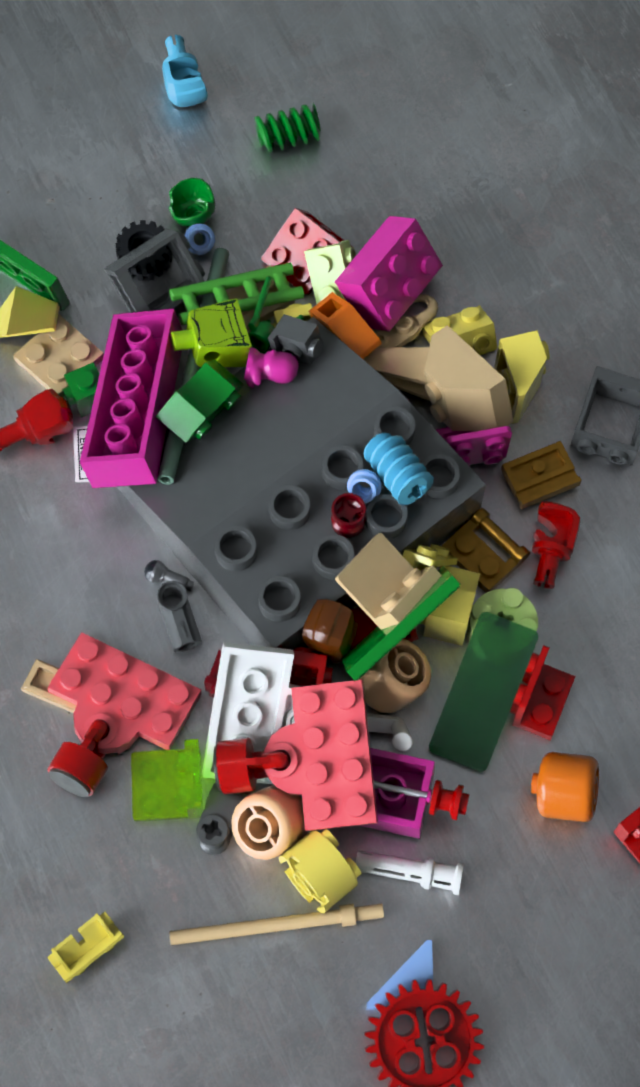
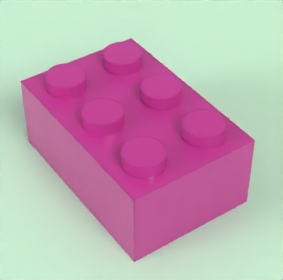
(389, 272)

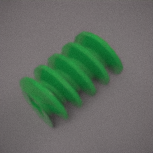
(288, 127)

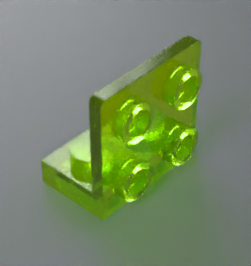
(167, 783)

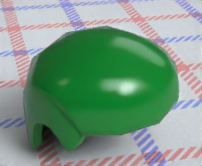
(191, 202)

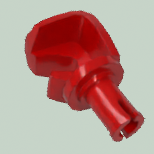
(39, 420)
(564, 526)

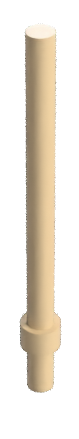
(346, 915)

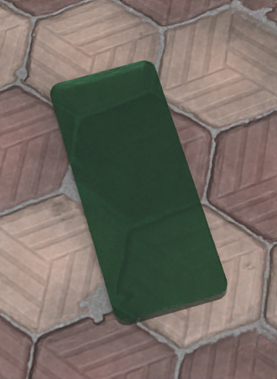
(483, 691)

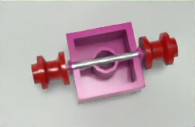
(405, 790)

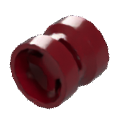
(348, 507)

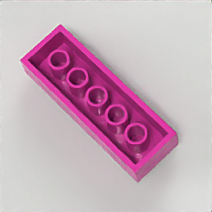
(133, 385)

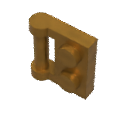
(478, 557)

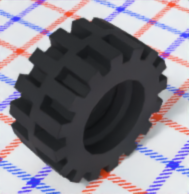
(138, 235)

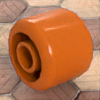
(567, 786)

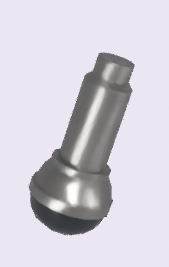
(157, 572)

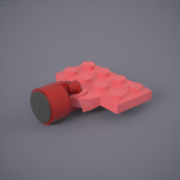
(115, 705)
(317, 757)

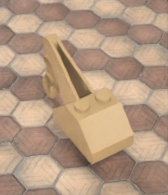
(448, 373)

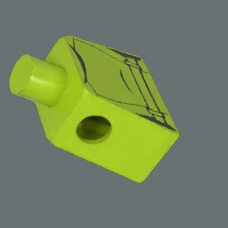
(215, 334)

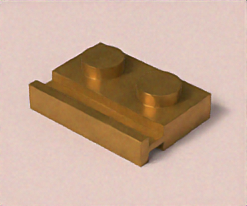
(540, 474)

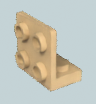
(385, 582)

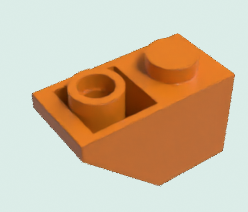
(346, 324)

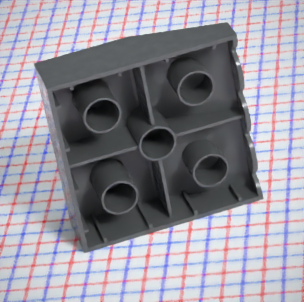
(261, 487)

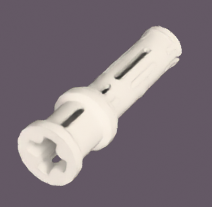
(425, 872)

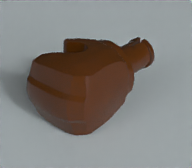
(330, 630)

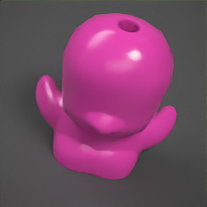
(273, 365)

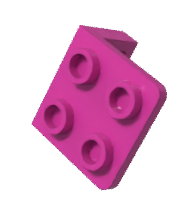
(479, 446)

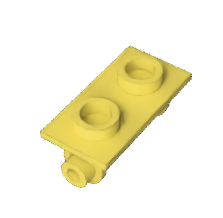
(73, 957)

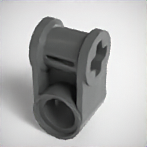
(217, 816)

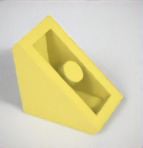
(27, 314)

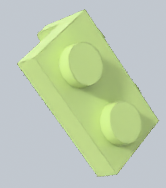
(326, 265)

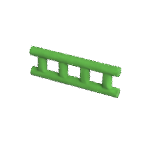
(248, 281)

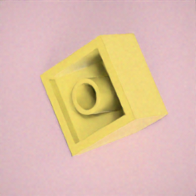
(522, 364)

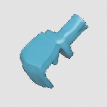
(180, 75)

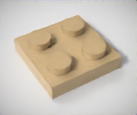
(57, 353)

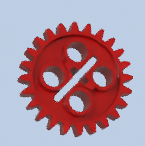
(456, 1033)

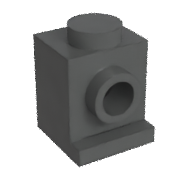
(298, 338)

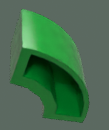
(200, 401)

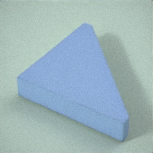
(417, 967)

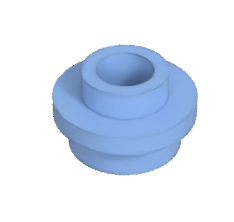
(208, 235)
(369, 477)

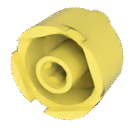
(320, 869)

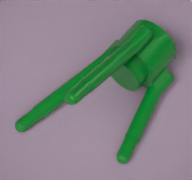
(259, 329)

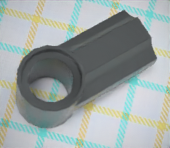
(178, 618)

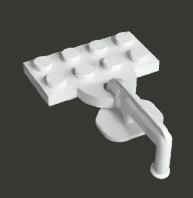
(257, 701)

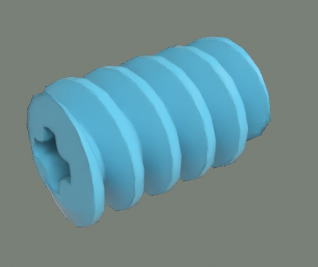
(398, 467)

